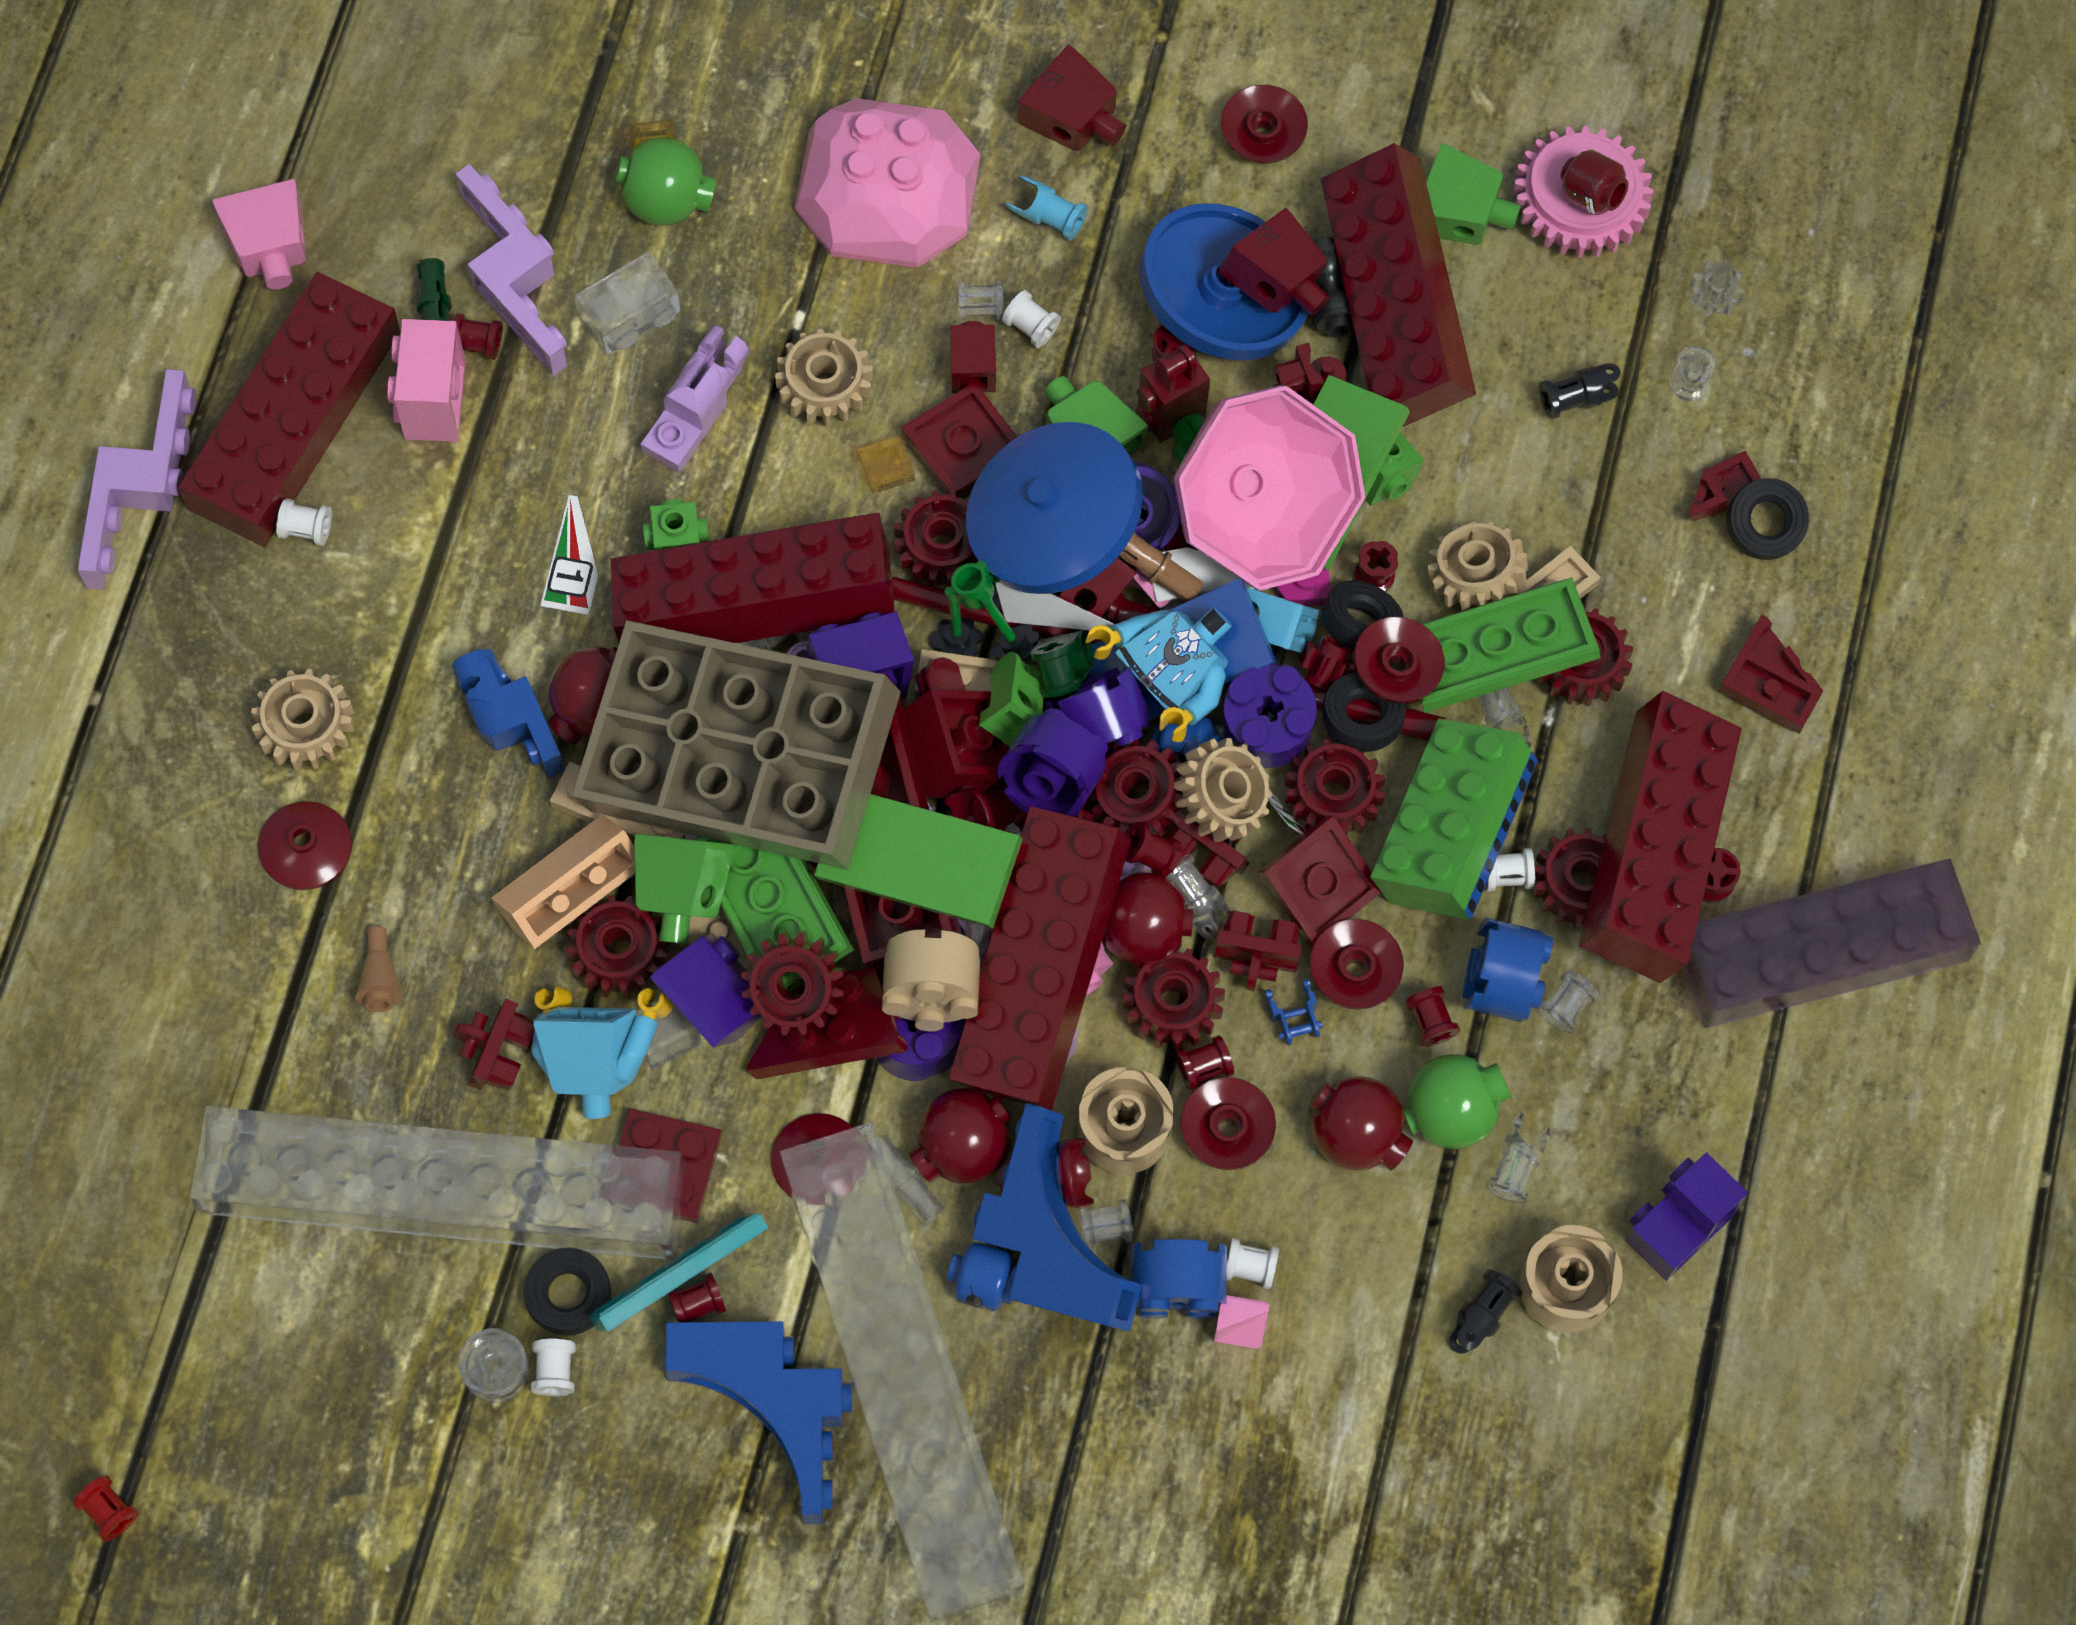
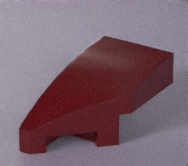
(1720, 485)

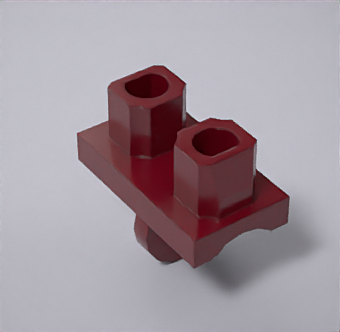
(1308, 378)
(1223, 860)
(1256, 955)
(507, 1027)

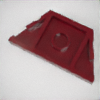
(851, 1035)

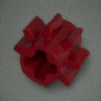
(1326, 662)

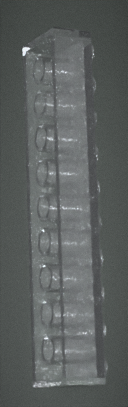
(439, 1182)
(901, 1373)

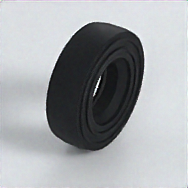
(1792, 506)
(1360, 596)
(1359, 736)
(546, 1270)

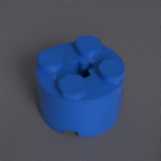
(1506, 970)
(1179, 1277)

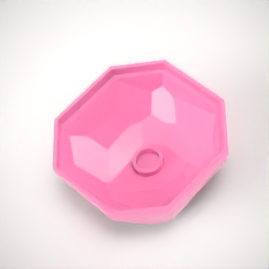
(887, 182)
(1269, 487)

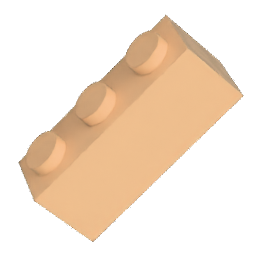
(567, 881)

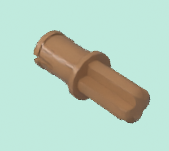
(1161, 569)

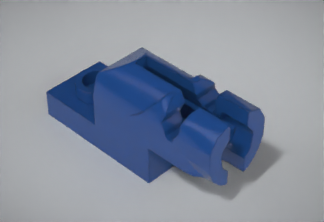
(506, 709)

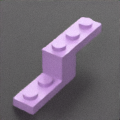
(512, 268)
(136, 479)

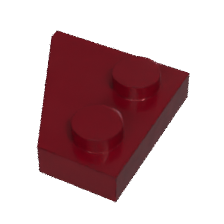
(1772, 679)

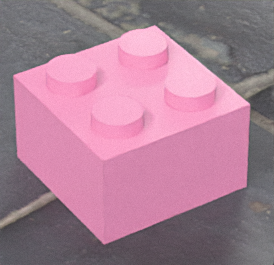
(428, 380)

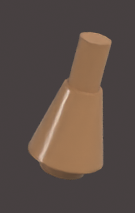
(378, 983)

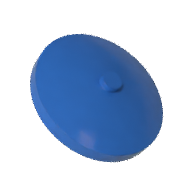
(1195, 300)
(1054, 507)

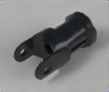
(1580, 390)
(1481, 1315)

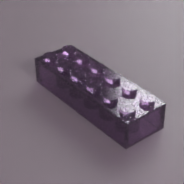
(1830, 943)

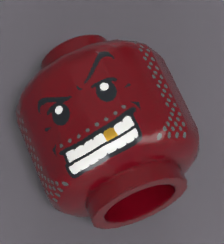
(1594, 182)

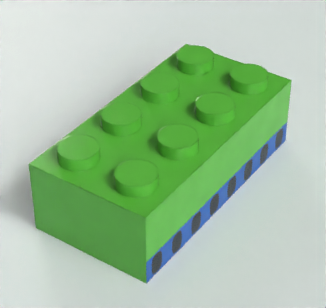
(1454, 818)

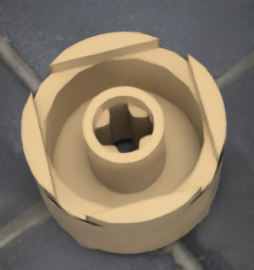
(931, 978)
(1133, 1095)
(1593, 1267)

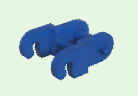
(1281, 1016)

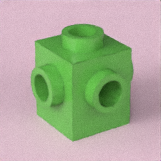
(1396, 473)
(674, 525)

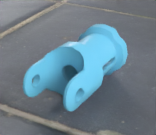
(1053, 210)

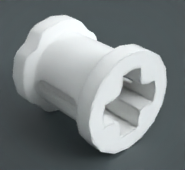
(1031, 319)
(304, 522)
(1513, 870)
(1251, 1263)
(553, 1367)

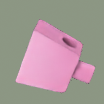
(265, 230)

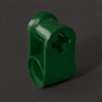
(1064, 662)

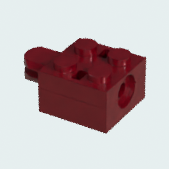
(947, 735)

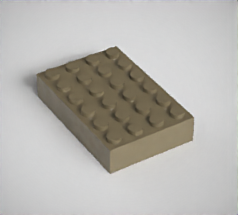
(737, 744)

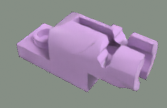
(695, 400)

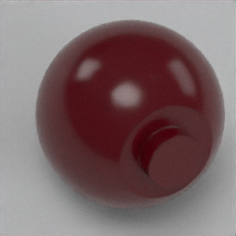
(578, 691)
(1147, 919)
(1359, 1124)
(962, 1137)

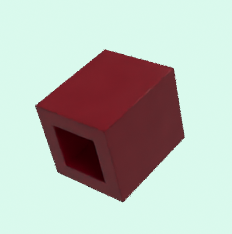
(973, 356)

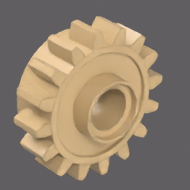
(830, 396)
(1477, 565)
(308, 740)
(1223, 789)

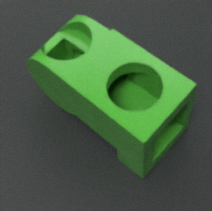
(1014, 698)

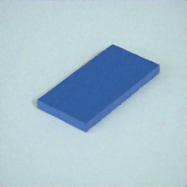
(1243, 644)

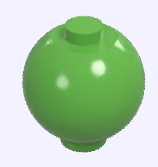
(664, 182)
(1455, 1101)

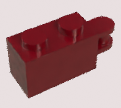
(1171, 390)

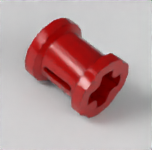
(105, 1508)

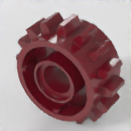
(920, 525)
(1597, 676)
(1335, 765)
(1124, 770)
(1556, 886)
(616, 971)
(775, 1001)
(1168, 1022)

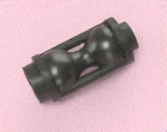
(1335, 316)

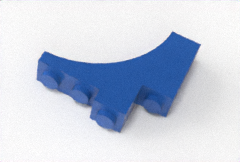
(1032, 1218)
(794, 1404)

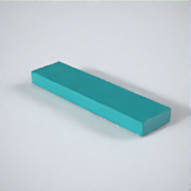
(677, 1271)

